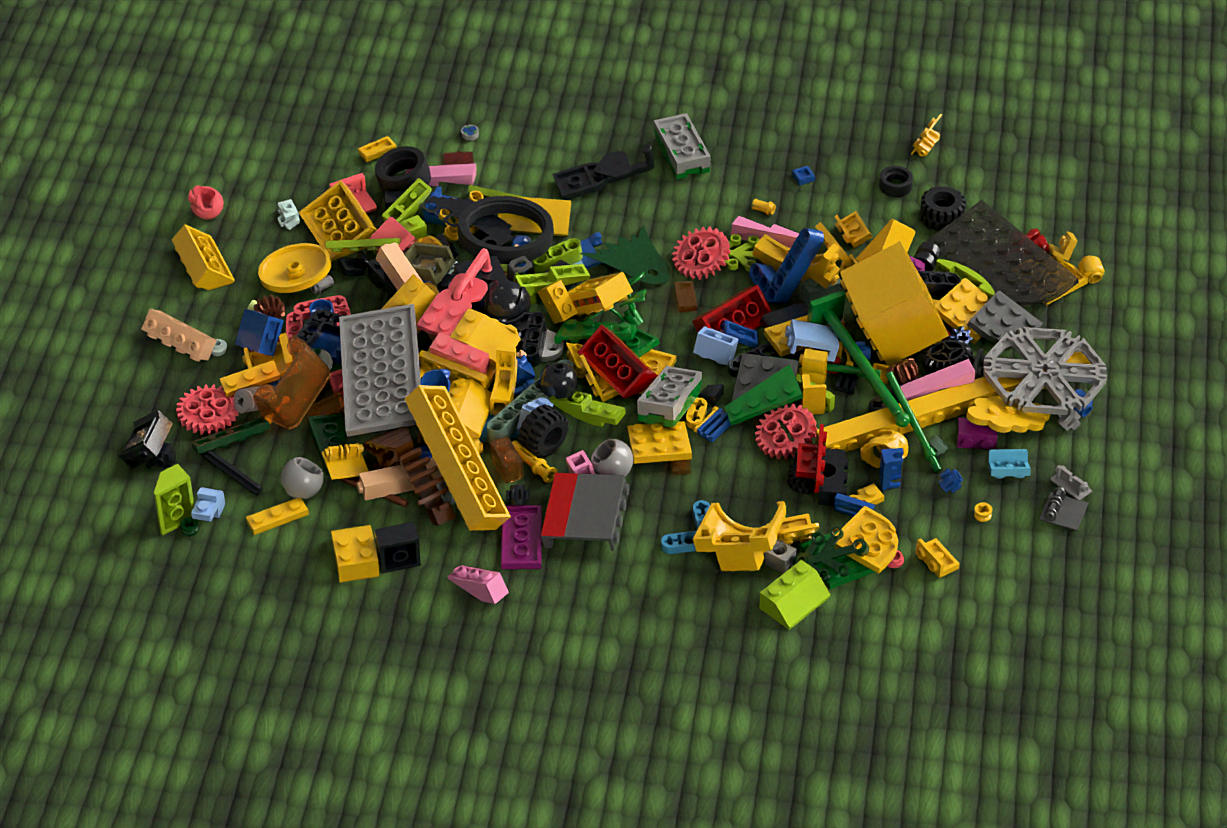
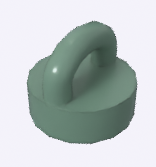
(938, 444)

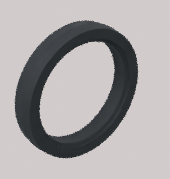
(507, 205)

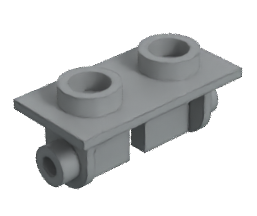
(1071, 484)

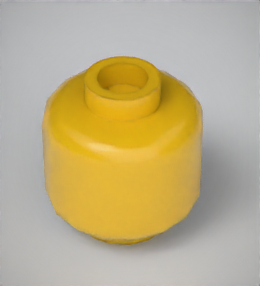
(1092, 268)

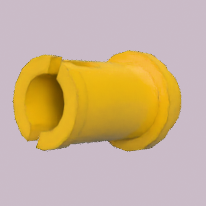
(762, 206)

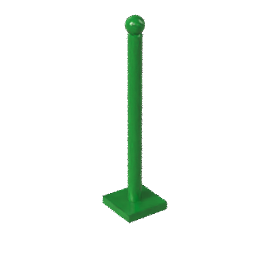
(830, 311)

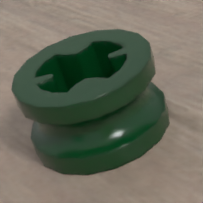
(192, 528)

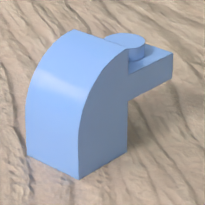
(209, 504)

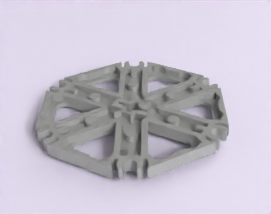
(1055, 364)

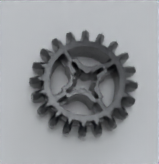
(945, 354)

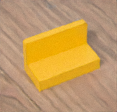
(813, 396)

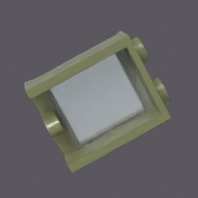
(430, 260)

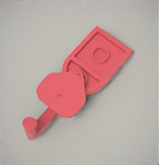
(453, 302)

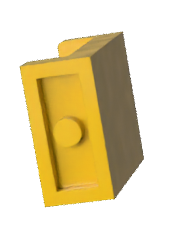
(281, 357)

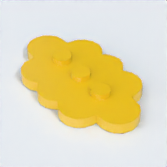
(1004, 418)

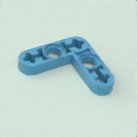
(674, 538)

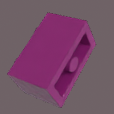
(975, 436)

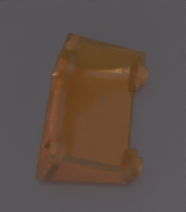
(297, 388)

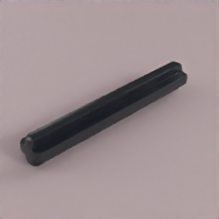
(233, 472)

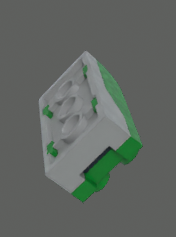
(682, 146)
(669, 396)

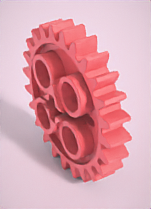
(701, 253)
(206, 410)
(774, 440)

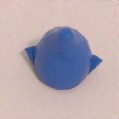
(437, 378)

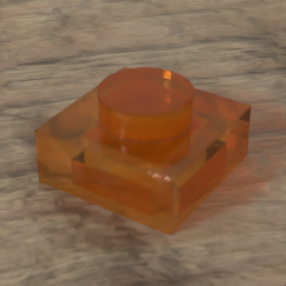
(680, 467)

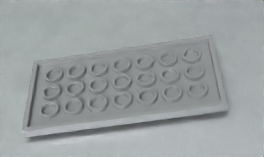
(379, 368)

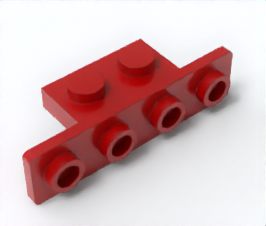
(810, 459)

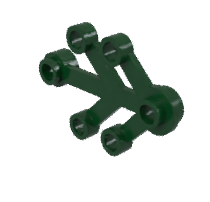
(827, 554)

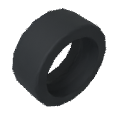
(895, 172)

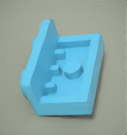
(1008, 463)

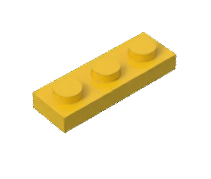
(250, 377)
(277, 515)

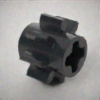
(517, 495)

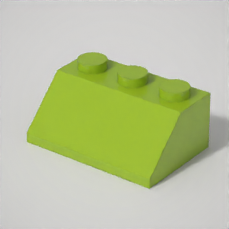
(173, 498)
(794, 595)

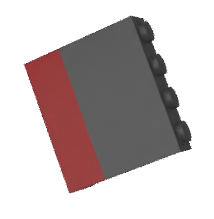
(585, 508)

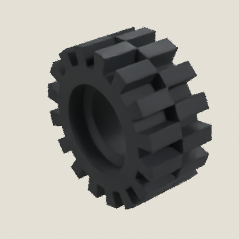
(799, 483)

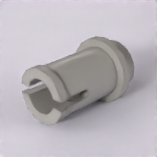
(323, 284)

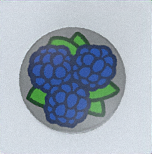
(470, 132)

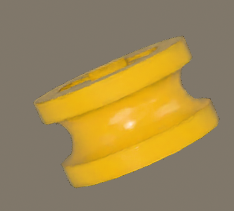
(983, 512)

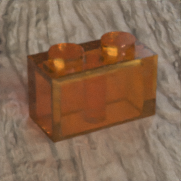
(506, 459)

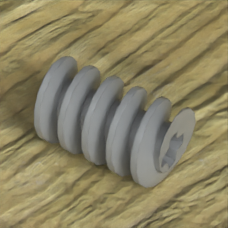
(244, 400)

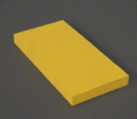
(558, 210)

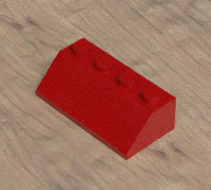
(743, 309)
(617, 363)

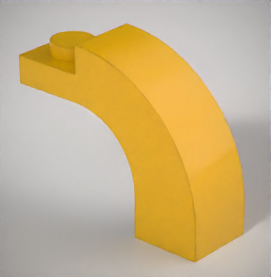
(504, 379)

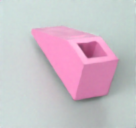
(481, 583)

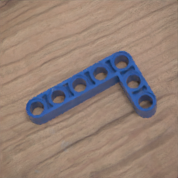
(780, 285)

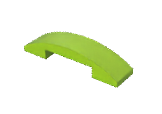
(965, 272)

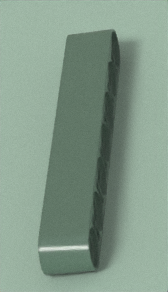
(506, 421)

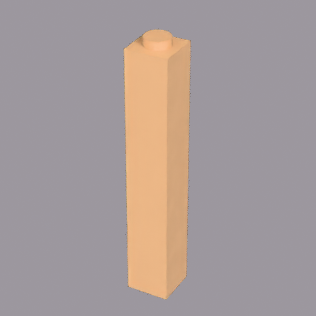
(396, 267)
(388, 481)

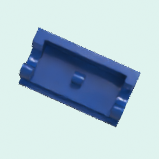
(890, 467)

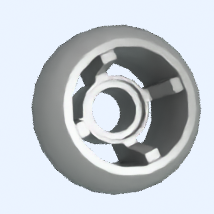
(612, 458)
(301, 478)

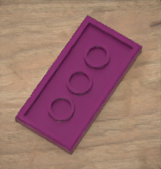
(522, 538)

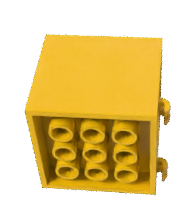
(892, 304)

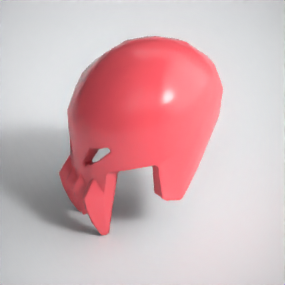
(205, 202)

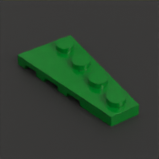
(577, 330)
(768, 395)

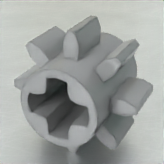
(1070, 420)

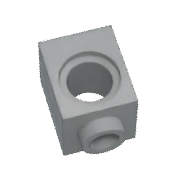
(780, 557)

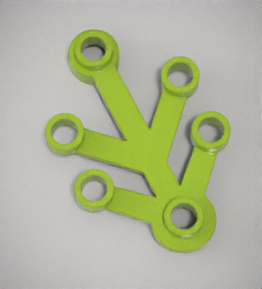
(741, 253)

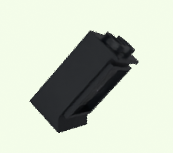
(146, 439)

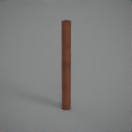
(391, 497)

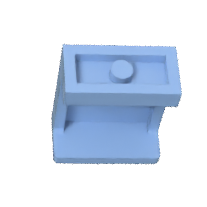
(812, 336)

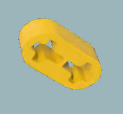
(692, 412)

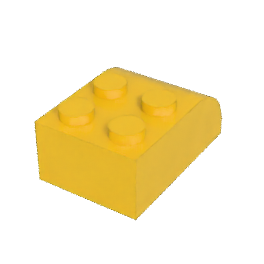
(355, 553)

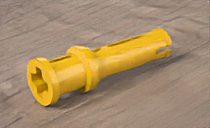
(538, 465)

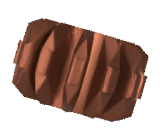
(270, 306)
(904, 370)

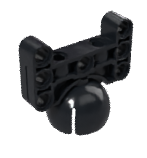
(531, 327)

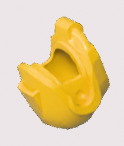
(883, 440)

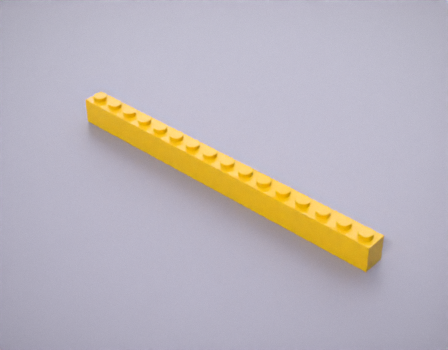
(927, 409)

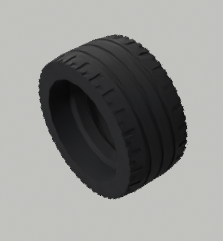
(398, 160)

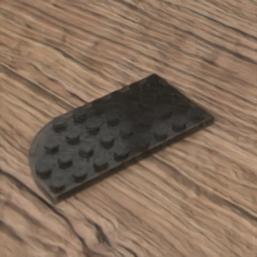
(1003, 256)

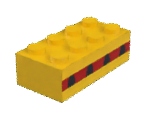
(600, 293)

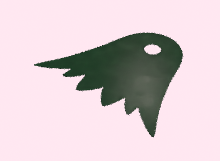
(634, 258)

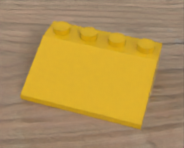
(337, 217)

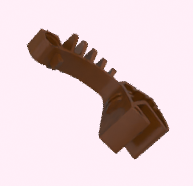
(397, 448)

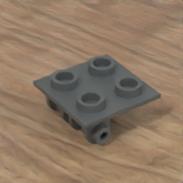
(1063, 510)

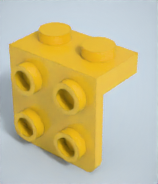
(601, 386)
(797, 529)

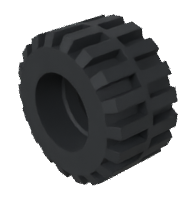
(941, 206)
(543, 431)

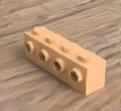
(179, 335)

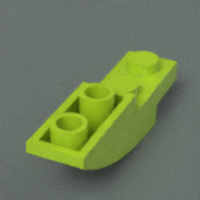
(593, 412)

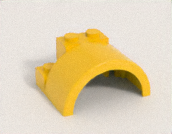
(737, 545)

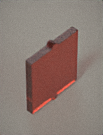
(458, 158)

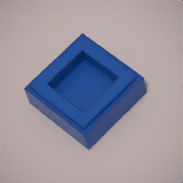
(803, 175)

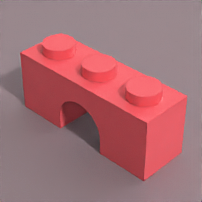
(461, 353)

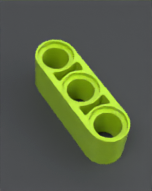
(566, 251)

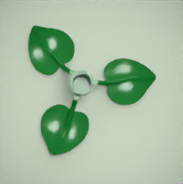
(631, 314)

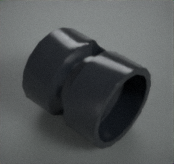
(928, 254)

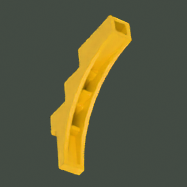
(822, 268)

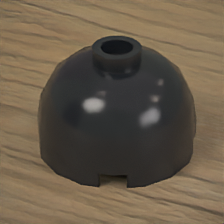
(558, 380)

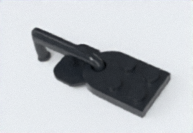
(595, 176)

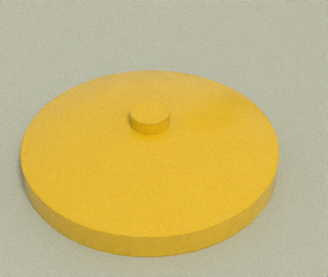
(294, 268)

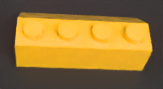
(202, 259)
(415, 293)
(471, 403)

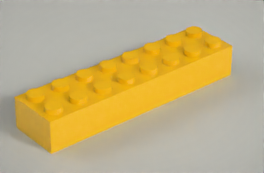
(457, 458)

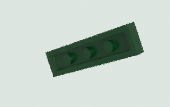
(236, 433)

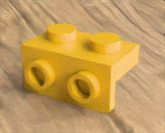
(854, 229)
(936, 557)

